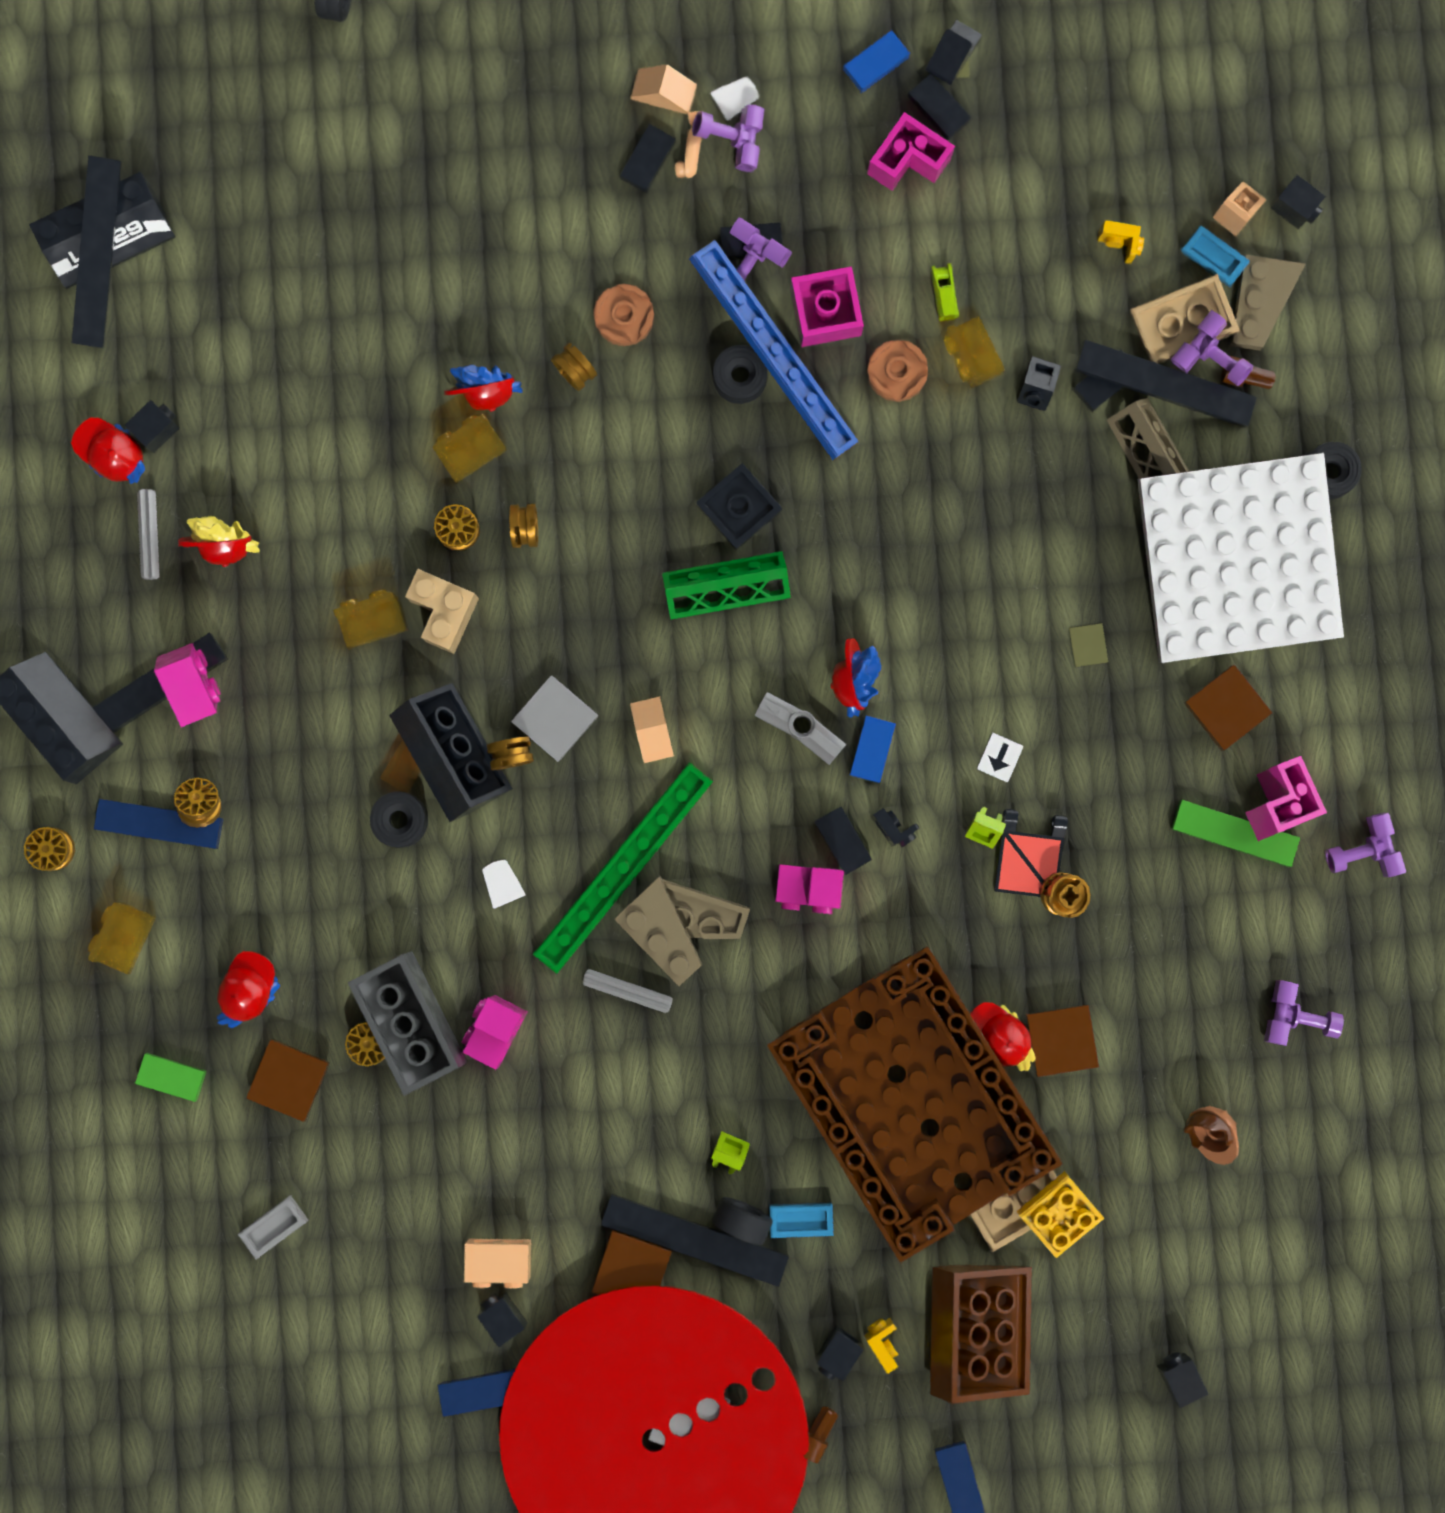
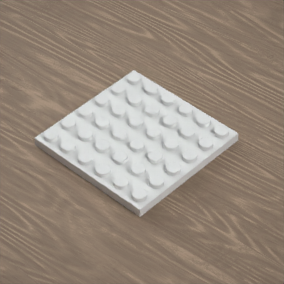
(1241, 557)

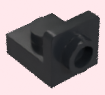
(1039, 384)
(888, 825)

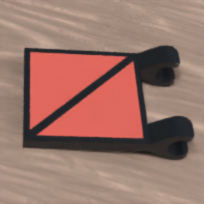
(1028, 858)

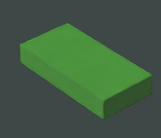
(170, 1077)

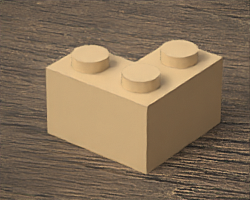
(449, 606)

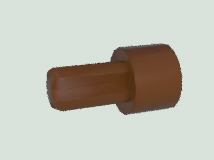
(1257, 377)
(819, 1432)

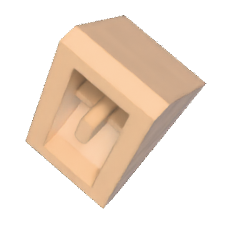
(664, 88)
(1239, 208)
(651, 730)

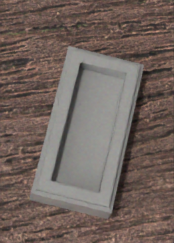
(273, 1227)

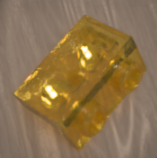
(974, 352)
(468, 447)
(370, 618)
(121, 937)

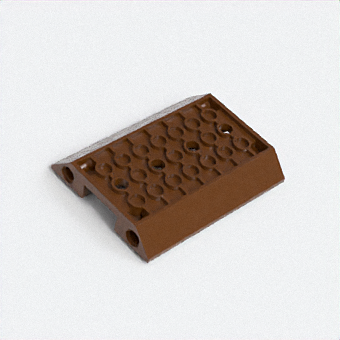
(878, 1122)

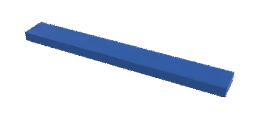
(773, 349)

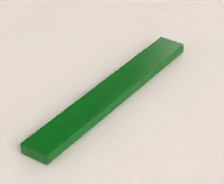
(623, 868)

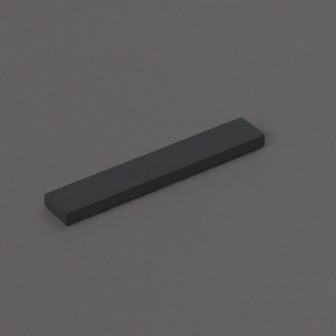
(96, 251)
(1165, 383)
(147, 691)
(695, 1240)

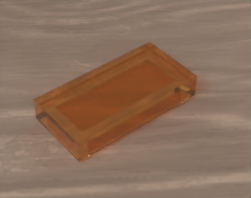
(402, 769)

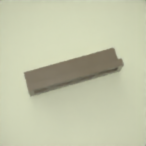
(1153, 435)

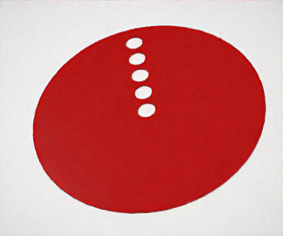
(628, 1368)

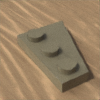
(1261, 298)
(706, 914)
(659, 931)

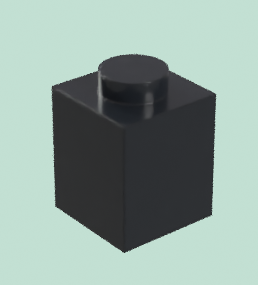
(1299, 203)
(153, 425)
(501, 1318)
(838, 1354)
(1182, 1379)

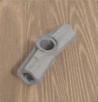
(817, 739)

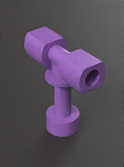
(741, 135)
(757, 247)
(1205, 346)
(1377, 846)
(1289, 1014)

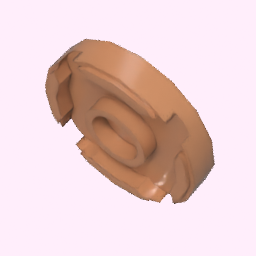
(624, 315)
(897, 370)

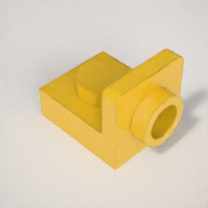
(1119, 234)
(883, 1349)

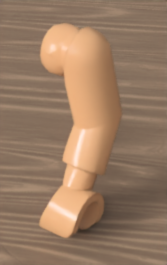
(689, 166)

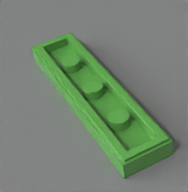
(1233, 833)

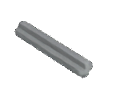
(148, 534)
(627, 991)

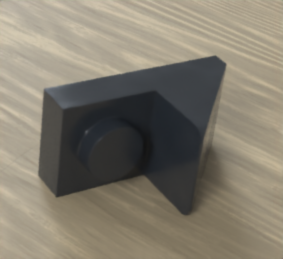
(953, 52)

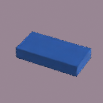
(876, 61)
(872, 749)

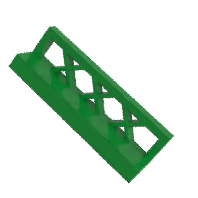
(748, 571)

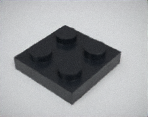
(739, 506)

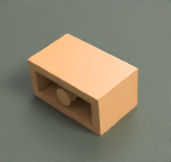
(497, 1262)

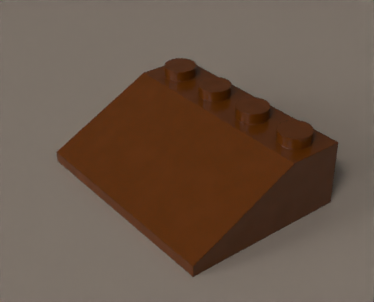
(980, 1332)

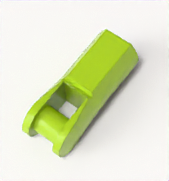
(945, 295)

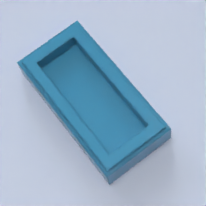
(1215, 256)
(801, 1220)

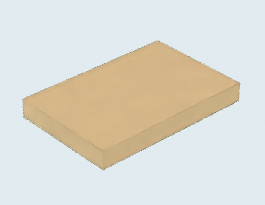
(1174, 318)
(1000, 1221)

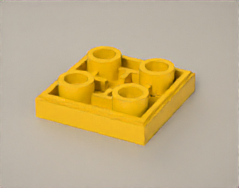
(1060, 1214)

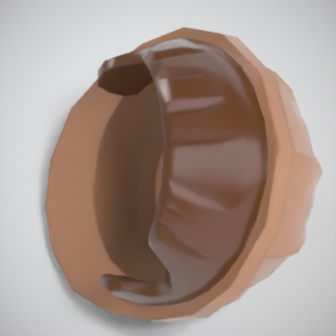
(1213, 1134)

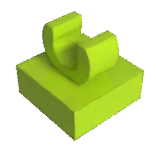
(985, 829)
(730, 1152)

